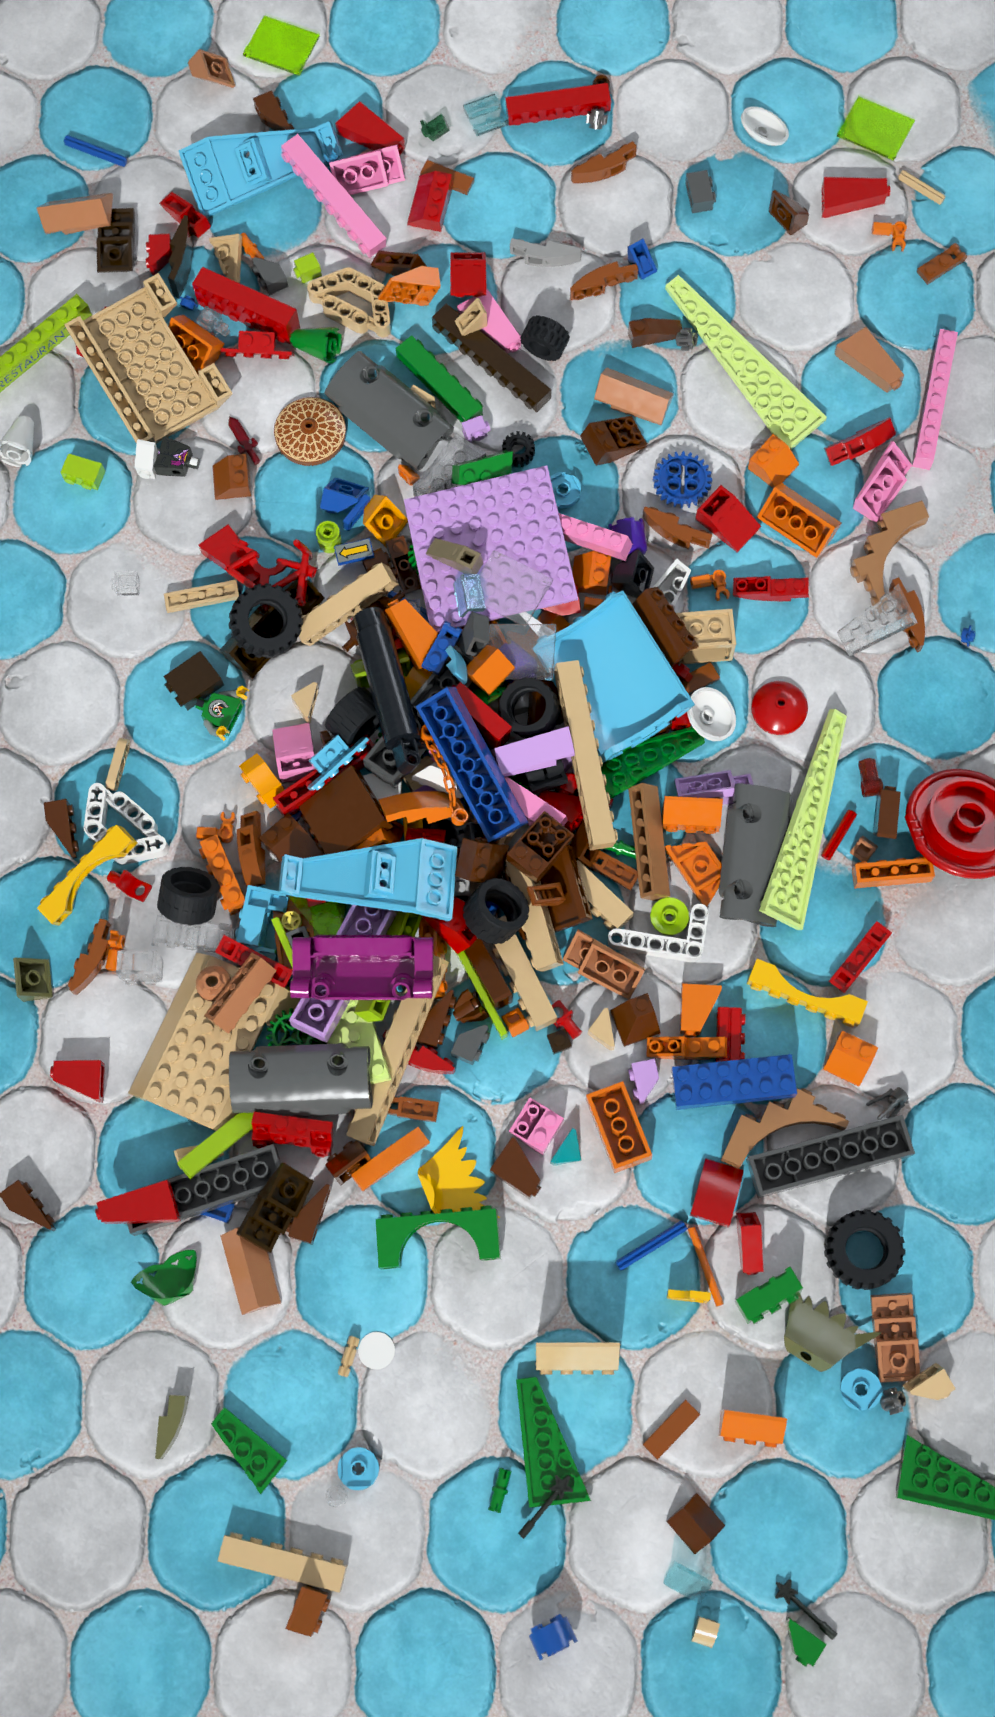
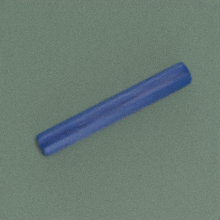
(95, 150)
(651, 1245)

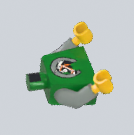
(222, 711)

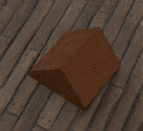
(696, 1523)

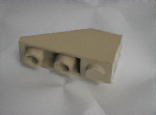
(456, 556)

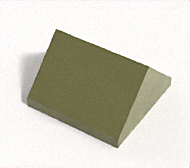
(32, 979)

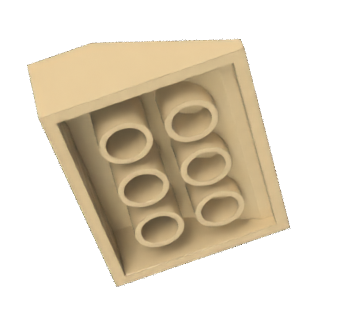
(577, 1357)

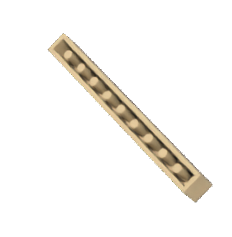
(586, 761)
(397, 1052)

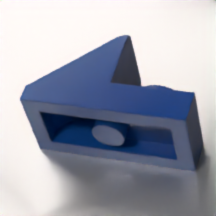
(640, 255)

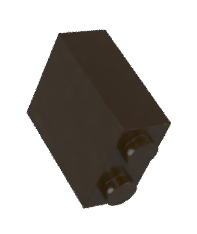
(193, 681)

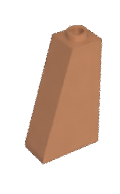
(870, 359)

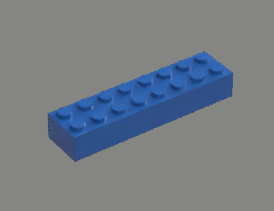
(471, 764)

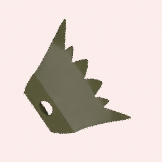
(820, 1336)

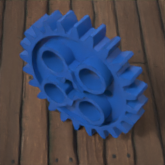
(664, 479)

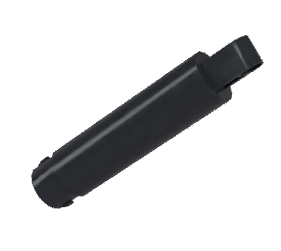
(388, 688)

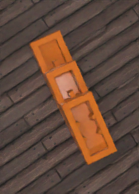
(390, 1159)

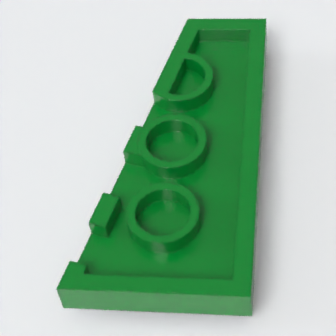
(253, 1453)

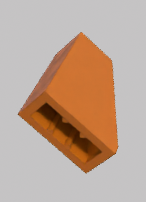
(696, 1006)

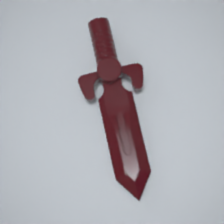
(243, 439)

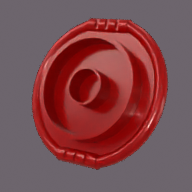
(955, 822)

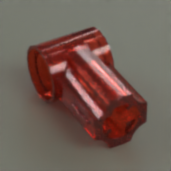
(870, 780)

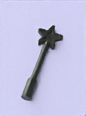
(559, 1489)
(788, 1593)

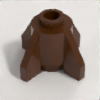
(469, 1008)

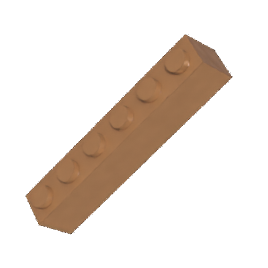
(649, 842)

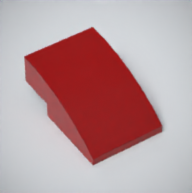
(717, 1193)

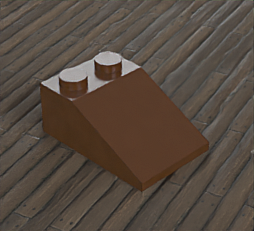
(289, 839)
(481, 860)
(347, 1161)

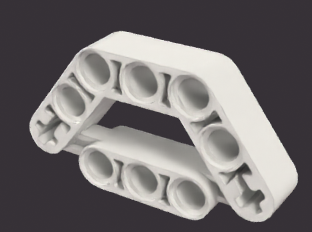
(125, 810)

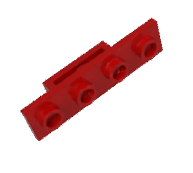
(257, 343)

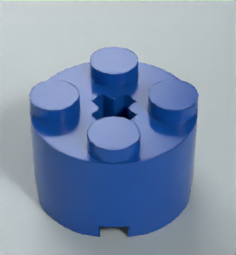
(552, 1637)

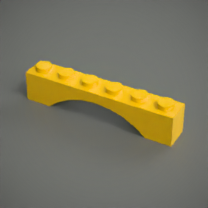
(60, 902)
(844, 1008)

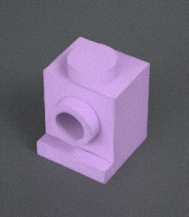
(475, 429)

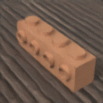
(240, 993)

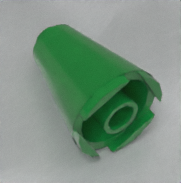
(318, 342)

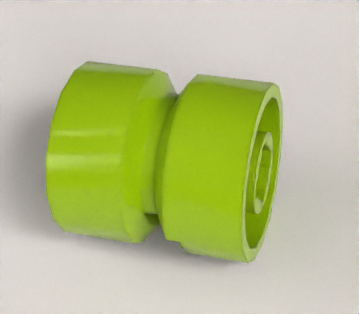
(328, 536)

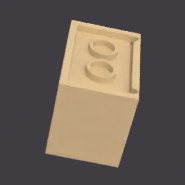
(713, 634)

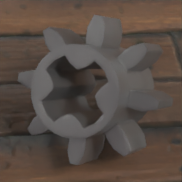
(596, 119)
(686, 339)
(893, 1401)

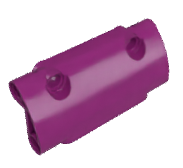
(362, 967)

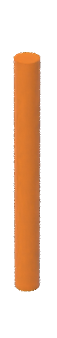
(705, 1266)

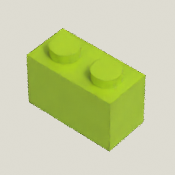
(82, 472)

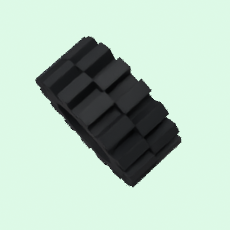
(523, 440)

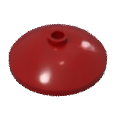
(777, 718)

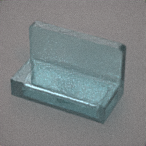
(469, 594)
(687, 1582)

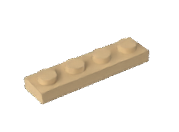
(201, 596)

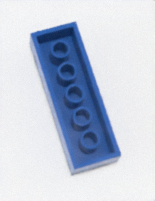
(734, 1082)

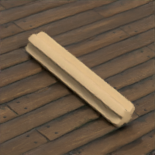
(921, 187)

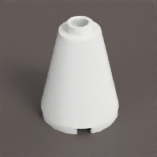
(17, 443)

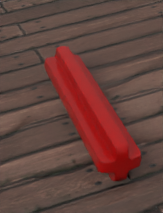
(838, 834)

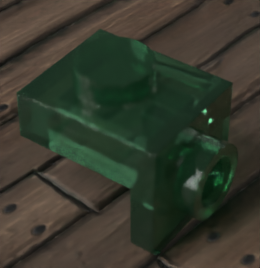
(435, 128)

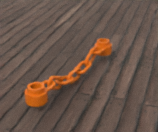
(459, 812)

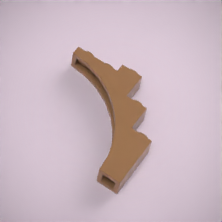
(892, 528)
(775, 1117)

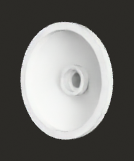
(764, 126)
(712, 714)

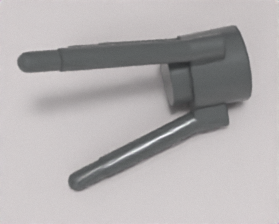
(896, 1099)

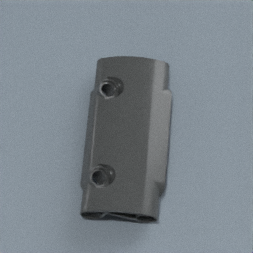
(388, 410)
(751, 848)
(300, 1079)

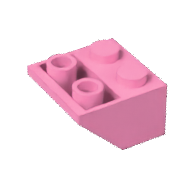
(536, 1126)

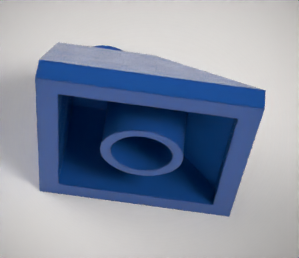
(340, 495)

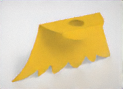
(448, 1179)

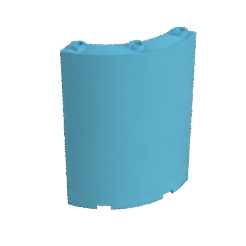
(625, 675)

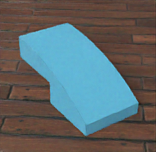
(457, 665)

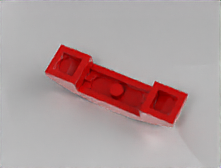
(239, 953)
(860, 957)

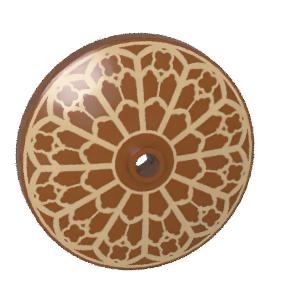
(310, 431)

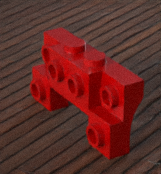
(292, 1131)

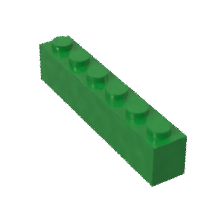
(438, 380)

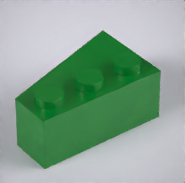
(482, 468)
(769, 1296)

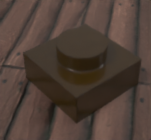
(559, 1041)

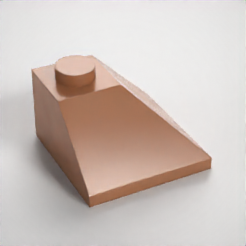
(211, 68)

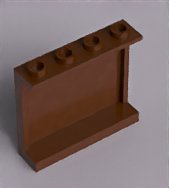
(664, 625)
(344, 813)
(576, 907)

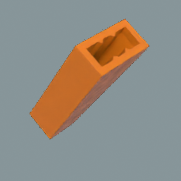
(412, 630)

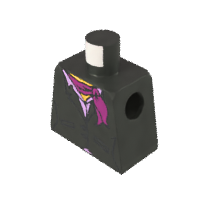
(174, 458)

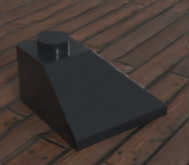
(633, 574)

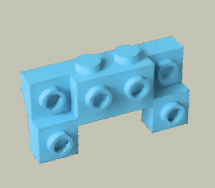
(255, 918)

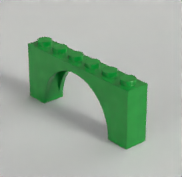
(396, 1231)

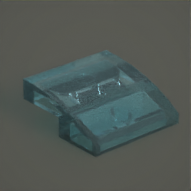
(485, 114)

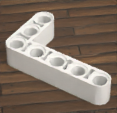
(665, 941)

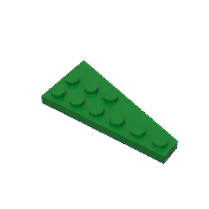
(648, 758)
(545, 1449)

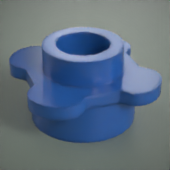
(188, 302)
(968, 635)

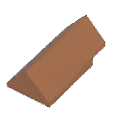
(76, 213)
(633, 396)
(603, 965)
(250, 1273)

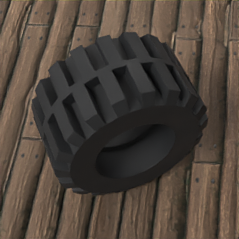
(545, 338)

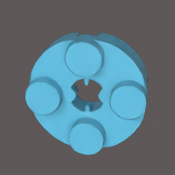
(565, 481)
(872, 1386)
(368, 1461)

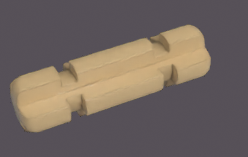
(348, 1356)

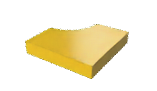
(691, 1296)

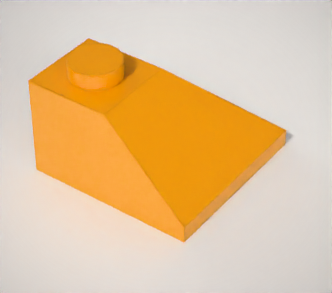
(383, 518)

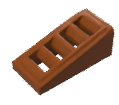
(554, 888)

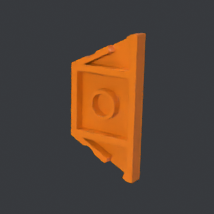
(698, 867)

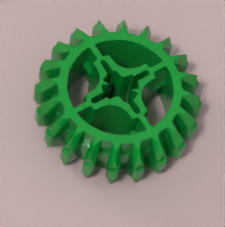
(286, 1040)

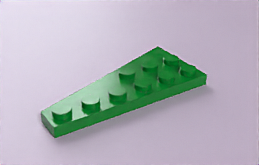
(941, 1483)

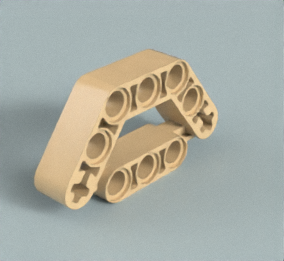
(327, 297)

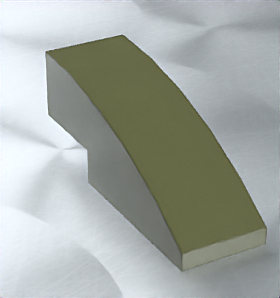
(170, 1425)

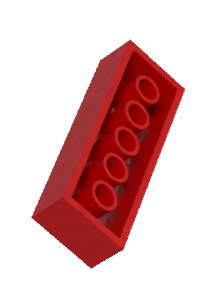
(245, 305)

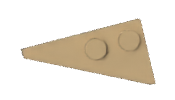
(228, 251)

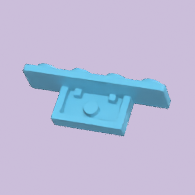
(331, 757)

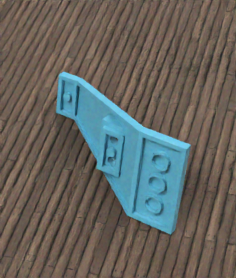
(223, 173)
(415, 877)

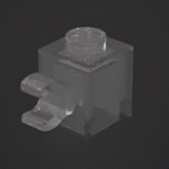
(212, 322)

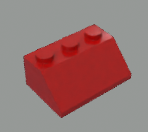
(431, 201)

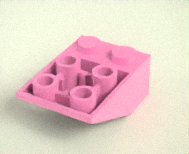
(292, 751)

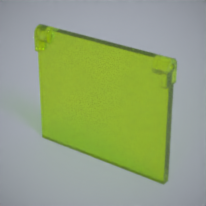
(281, 45)
(876, 128)

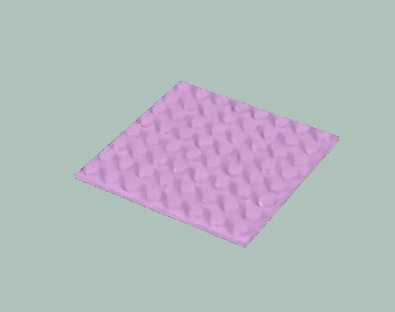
(500, 514)

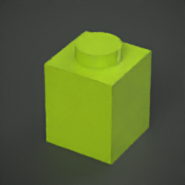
(307, 268)

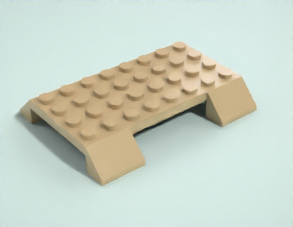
(145, 365)
(190, 1054)

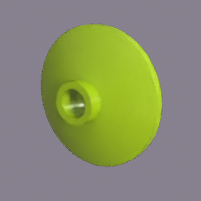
(672, 907)

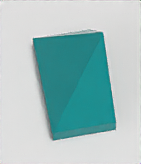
(568, 1151)

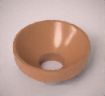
(212, 993)

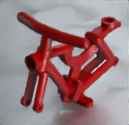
(252, 556)

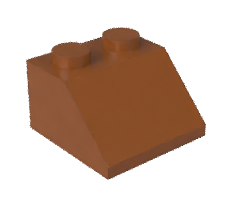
(232, 477)
(308, 1611)

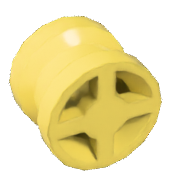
(288, 922)

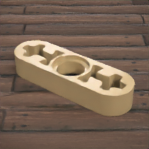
(117, 764)

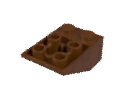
(612, 439)
(539, 847)

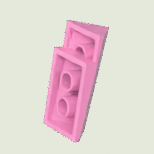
(368, 170)
(883, 483)

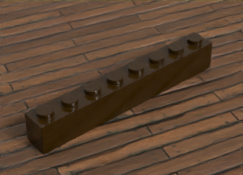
(493, 360)

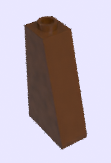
(489, 975)

